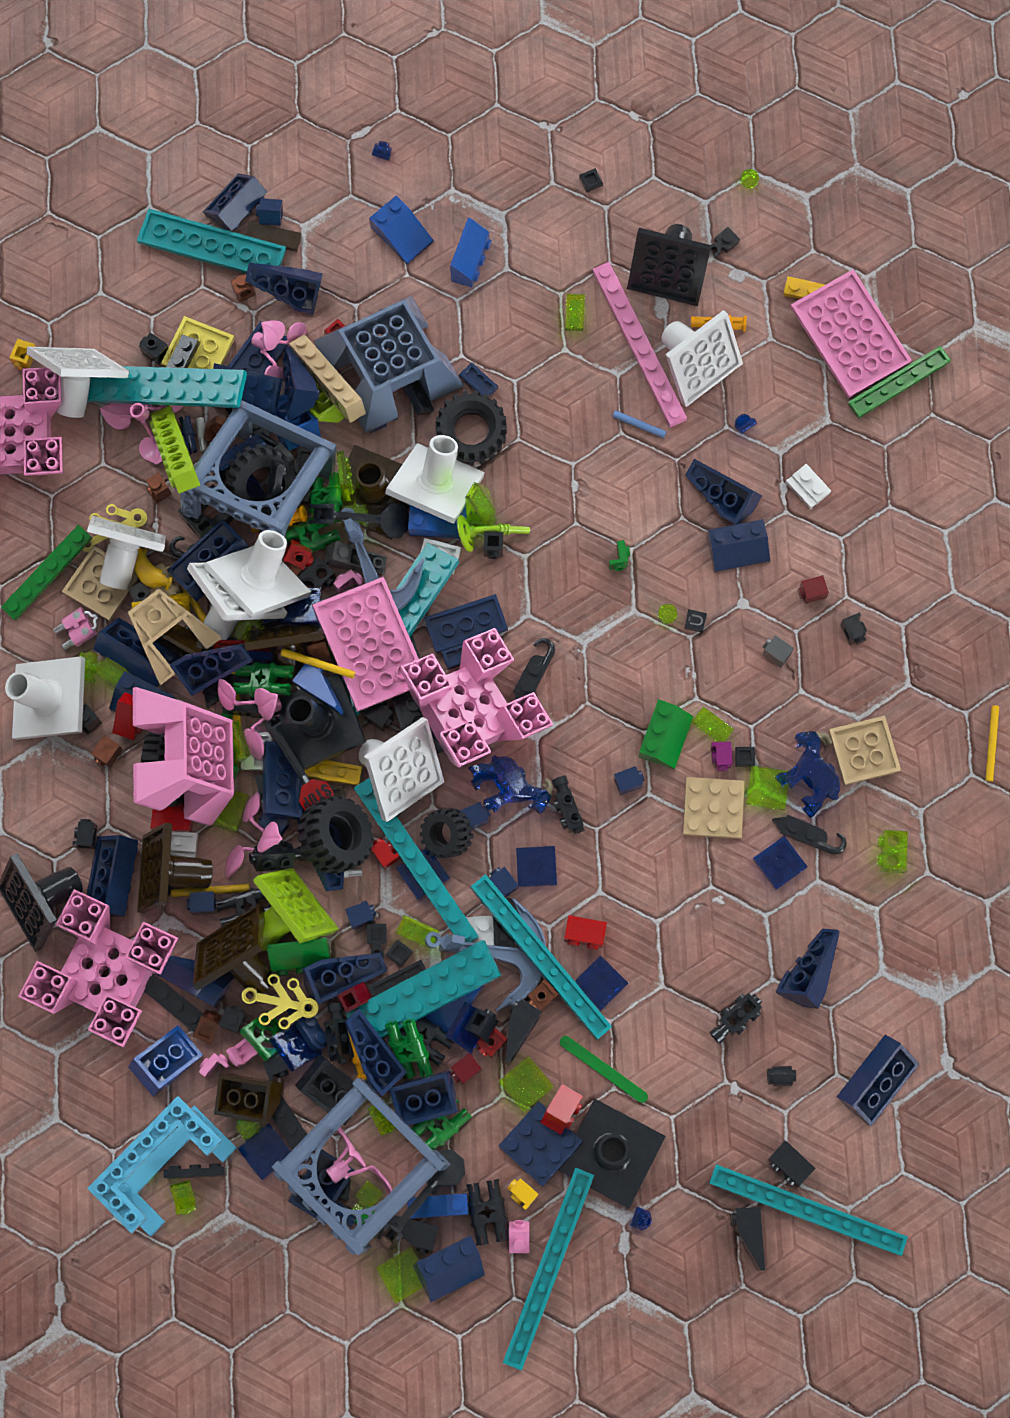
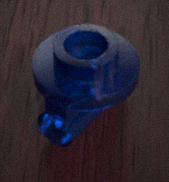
(382, 150)
(744, 423)
(641, 1219)

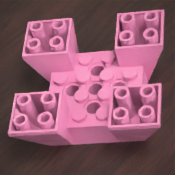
(32, 413)
(467, 705)
(195, 757)
(97, 943)

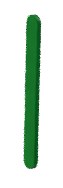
(603, 1069)

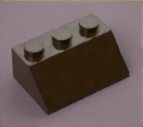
(182, 640)
(247, 1097)

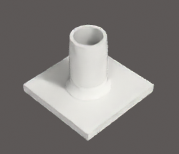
(701, 357)
(75, 369)
(435, 479)
(122, 550)
(259, 576)
(224, 610)
(47, 698)
(402, 768)

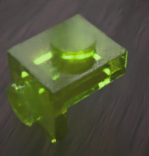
(244, 626)
(381, 1122)
(183, 1197)

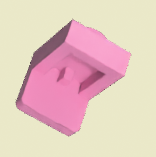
(343, 581)
(241, 1053)
(210, 1064)
(518, 1236)

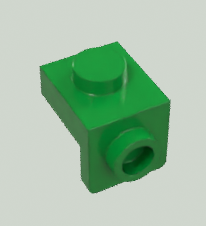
(623, 554)

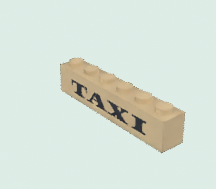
(328, 379)

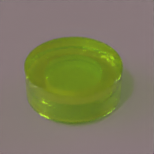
(749, 178)
(667, 613)

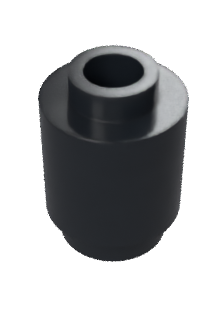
(781, 1076)

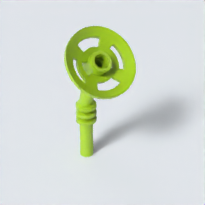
(469, 532)

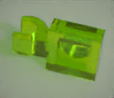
(367, 1196)

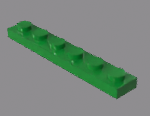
(899, 382)
(46, 572)

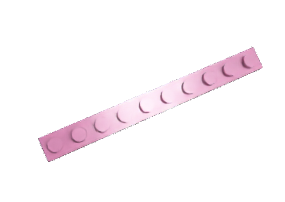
(639, 344)

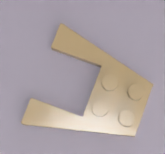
(154, 618)

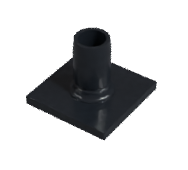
(669, 264)
(316, 730)
(33, 900)
(615, 1152)

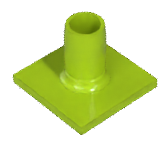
(291, 909)

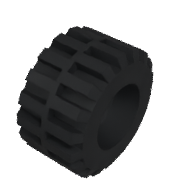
(434, 838)

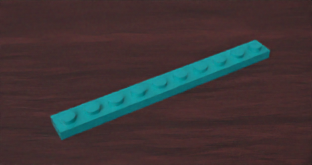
(418, 866)
(540, 957)
(808, 1210)
(548, 1269)

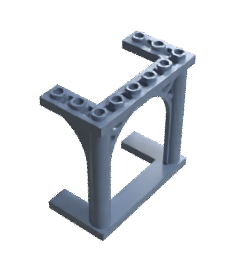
(240, 424)
(288, 1170)

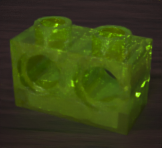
(898, 852)

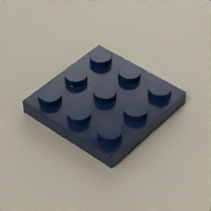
(538, 1147)

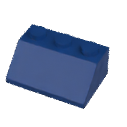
(470, 254)

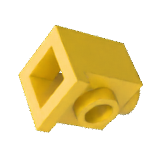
(20, 351)
(522, 1193)

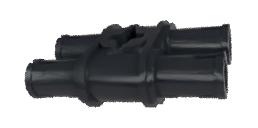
(238, 901)
(433, 1033)
(494, 1203)

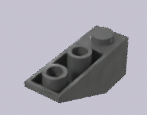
(346, 557)

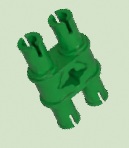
(326, 495)
(318, 541)
(263, 677)
(409, 1048)
(449, 1125)

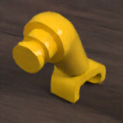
(148, 573)

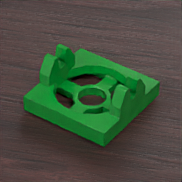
(247, 1032)

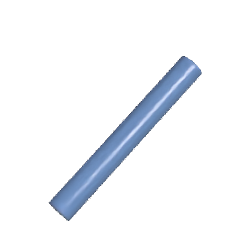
(639, 424)

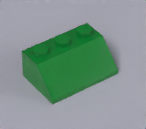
(665, 734)
(295, 955)

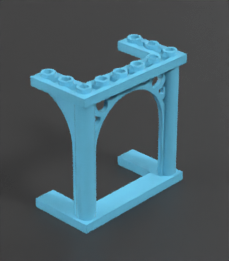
(129, 1173)

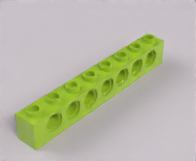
(173, 450)

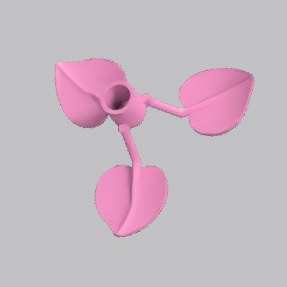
(272, 334)
(120, 416)
(267, 704)
(269, 837)
(340, 1169)

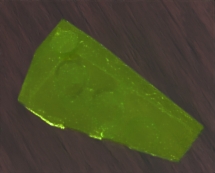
(479, 506)

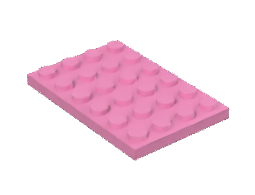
(850, 333)
(368, 639)

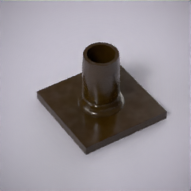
(370, 479)
(286, 637)
(162, 870)
(234, 950)

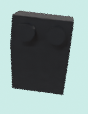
(522, 1022)
(325, 1084)
(748, 1228)

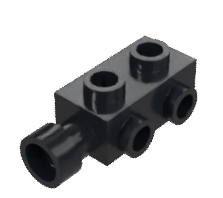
(568, 810)
(276, 857)
(739, 1015)
(337, 1035)

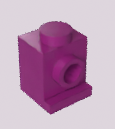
(722, 755)

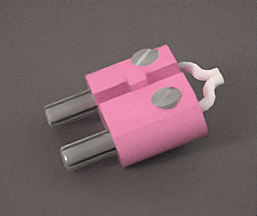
(78, 626)

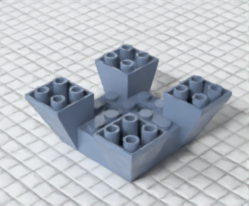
(380, 376)

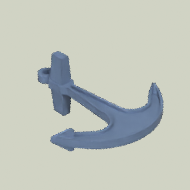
(400, 596)
(528, 973)

